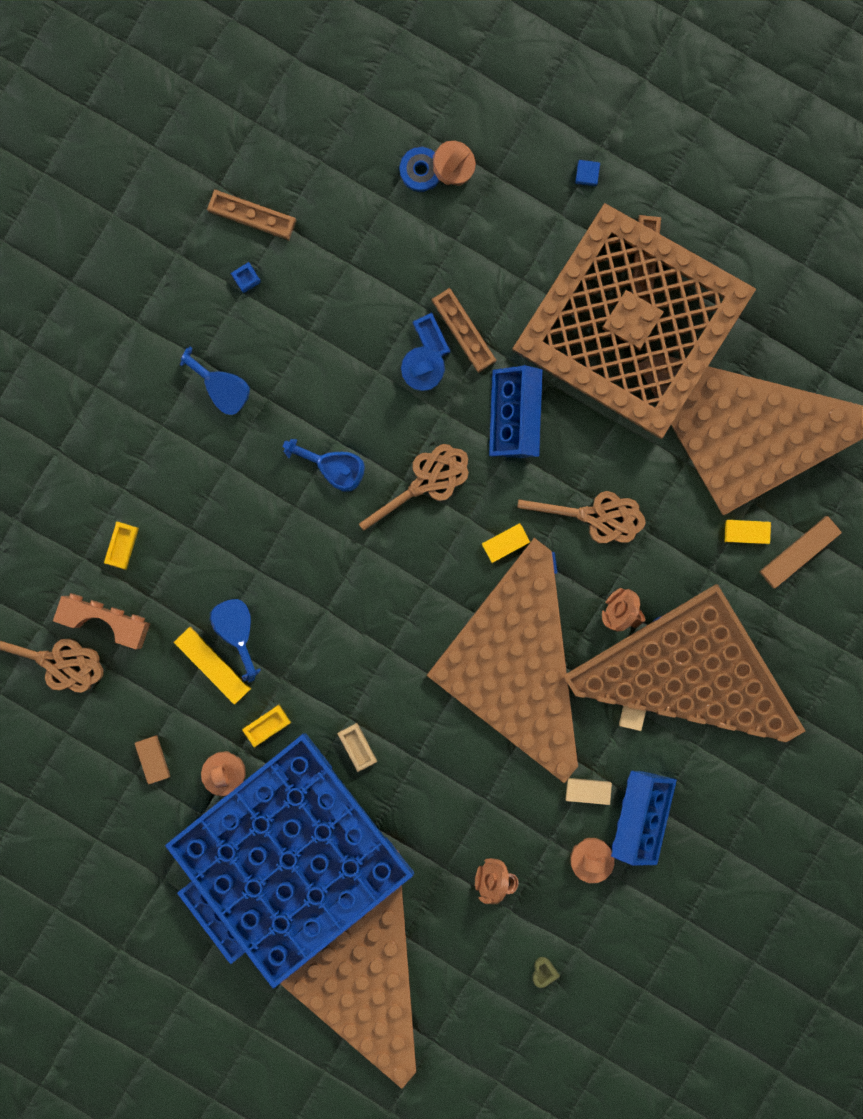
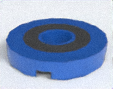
(410, 161)

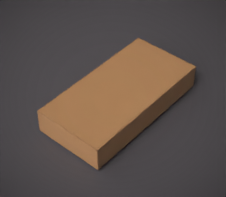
(152, 759)

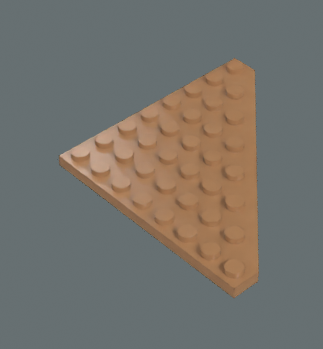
(755, 432)
(513, 664)
(693, 668)
(364, 988)

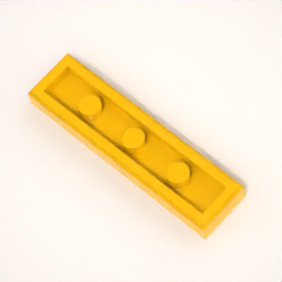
(212, 665)

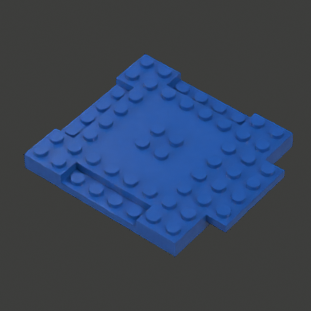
(285, 863)

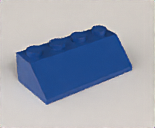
(515, 412)
(643, 818)

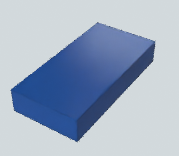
(430, 334)

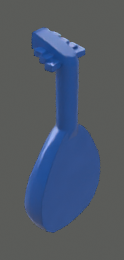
(225, 389)
(340, 469)
(232, 624)

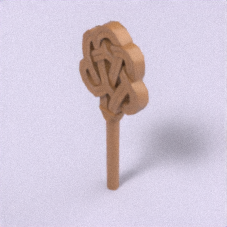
(448, 459)
(582, 514)
(53, 670)

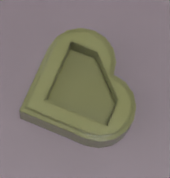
(544, 972)

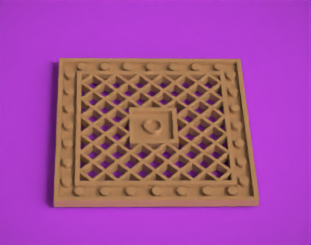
(634, 320)

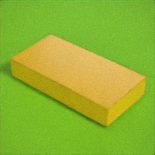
(747, 531)
(505, 543)
(121, 545)
(266, 726)

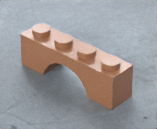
(127, 630)

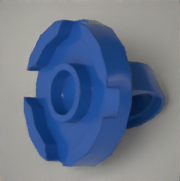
(423, 368)

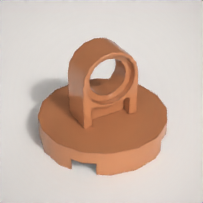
(453, 163)
(623, 610)
(223, 773)
(592, 860)
(493, 881)

